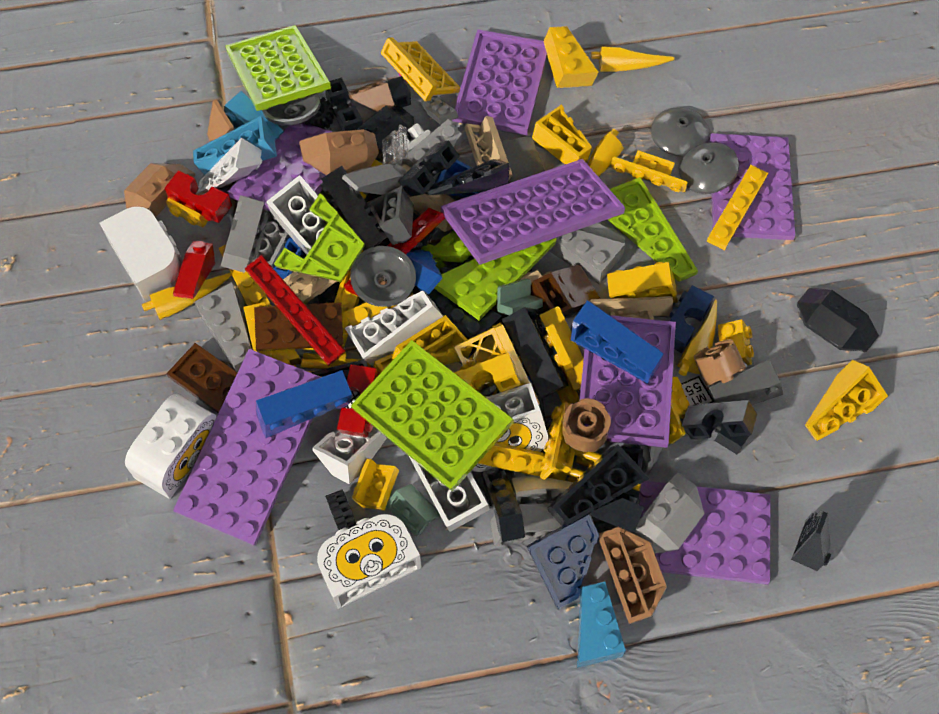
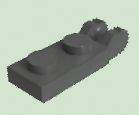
(439, 110)

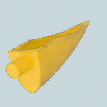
(620, 59)
(604, 152)
(167, 305)
(701, 340)

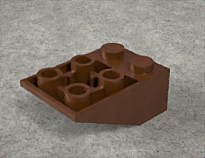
(564, 289)

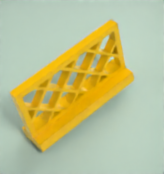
(413, 70)
(504, 345)

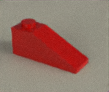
(195, 269)

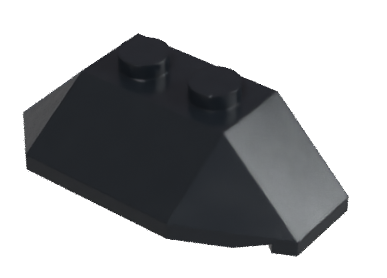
(385, 122)
(837, 320)

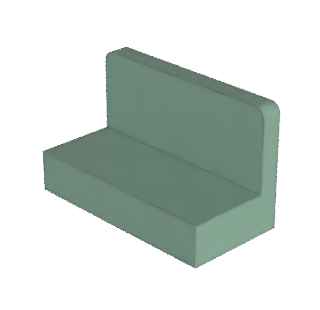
(516, 296)
(412, 509)

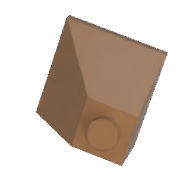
(373, 95)
(218, 123)

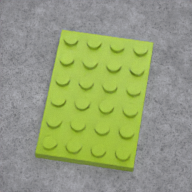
(277, 68)
(432, 415)

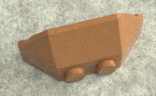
(345, 148)
(149, 186)
(633, 572)

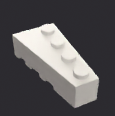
(382, 333)

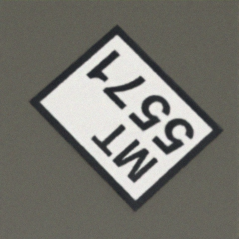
(696, 392)

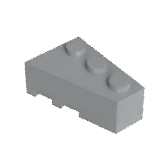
(444, 132)
(242, 234)
(592, 252)

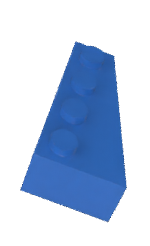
(615, 342)
(302, 403)

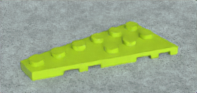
(649, 228)
(476, 285)

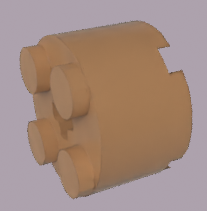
(719, 362)
(582, 437)

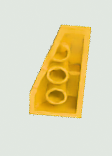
(849, 395)

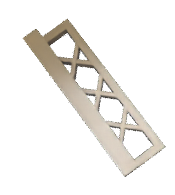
(488, 140)

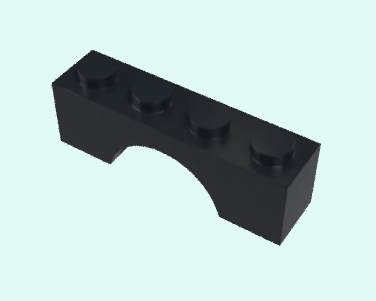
(504, 503)

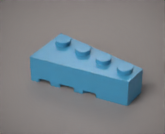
(255, 132)

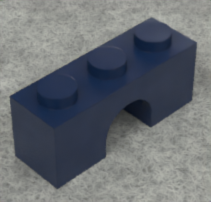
(693, 305)

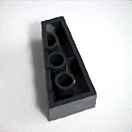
(353, 207)
(465, 322)
(534, 352)
(599, 484)

